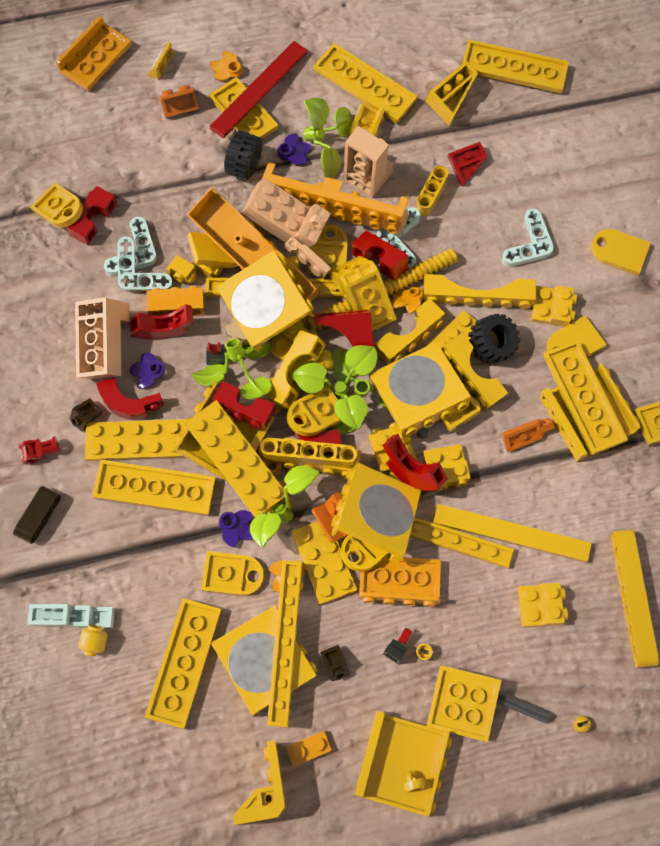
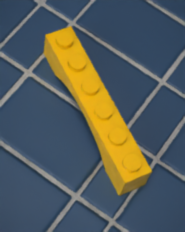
(441, 290)

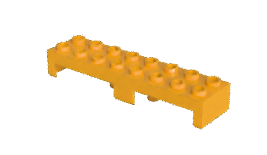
(344, 205)
(239, 237)

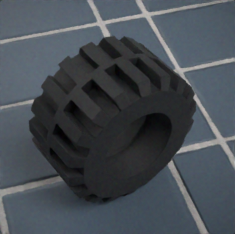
(243, 155)
(506, 335)

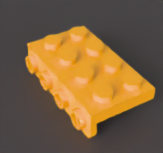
(92, 54)
(406, 582)

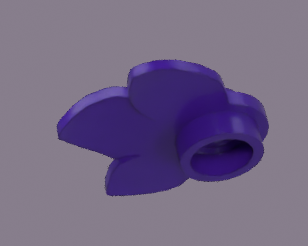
(296, 149)
(144, 370)
(238, 529)

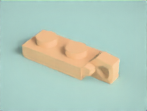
(308, 257)

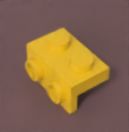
(368, 119)

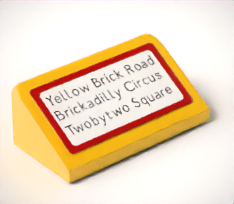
(161, 61)

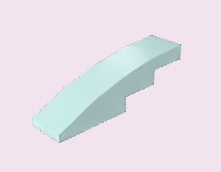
(70, 616)

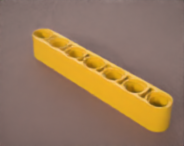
(634, 599)

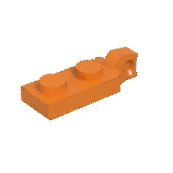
(526, 433)

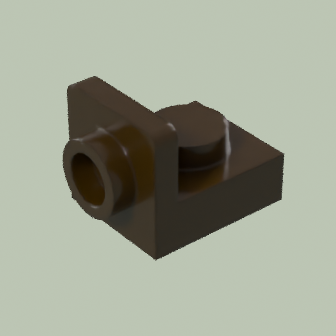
(84, 413)
(335, 663)

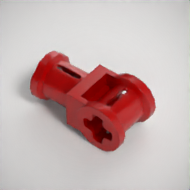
(36, 450)

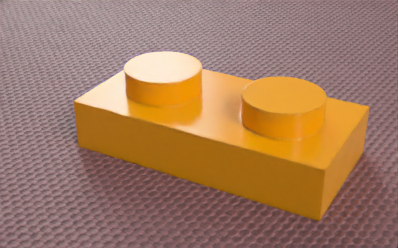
(308, 748)

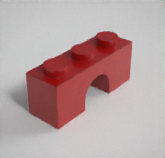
(97, 202)
(392, 261)
(256, 415)

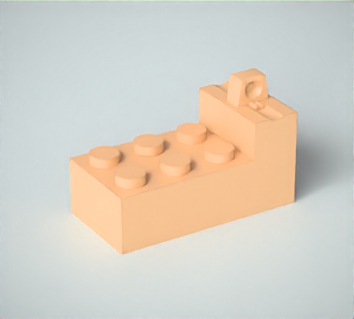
(366, 162)
(284, 214)
(99, 337)

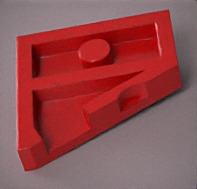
(467, 161)

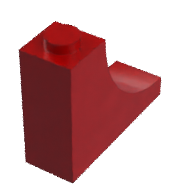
(353, 324)

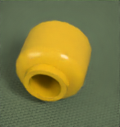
(93, 640)

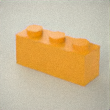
(169, 300)

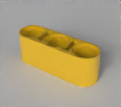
(433, 183)

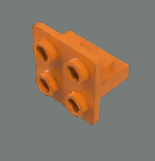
(178, 101)
(325, 514)

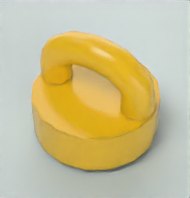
(413, 782)

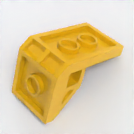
(364, 289)
(256, 807)

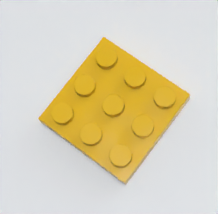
(464, 703)

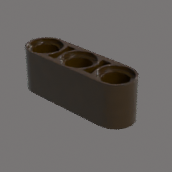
(37, 514)

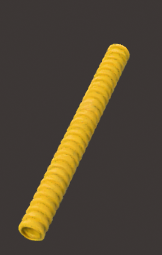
(407, 278)

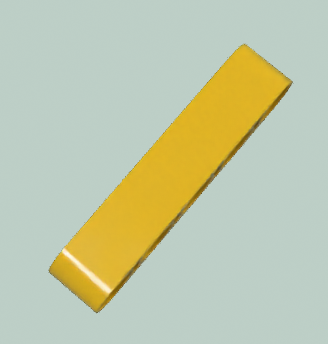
(301, 446)

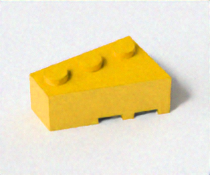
(450, 92)

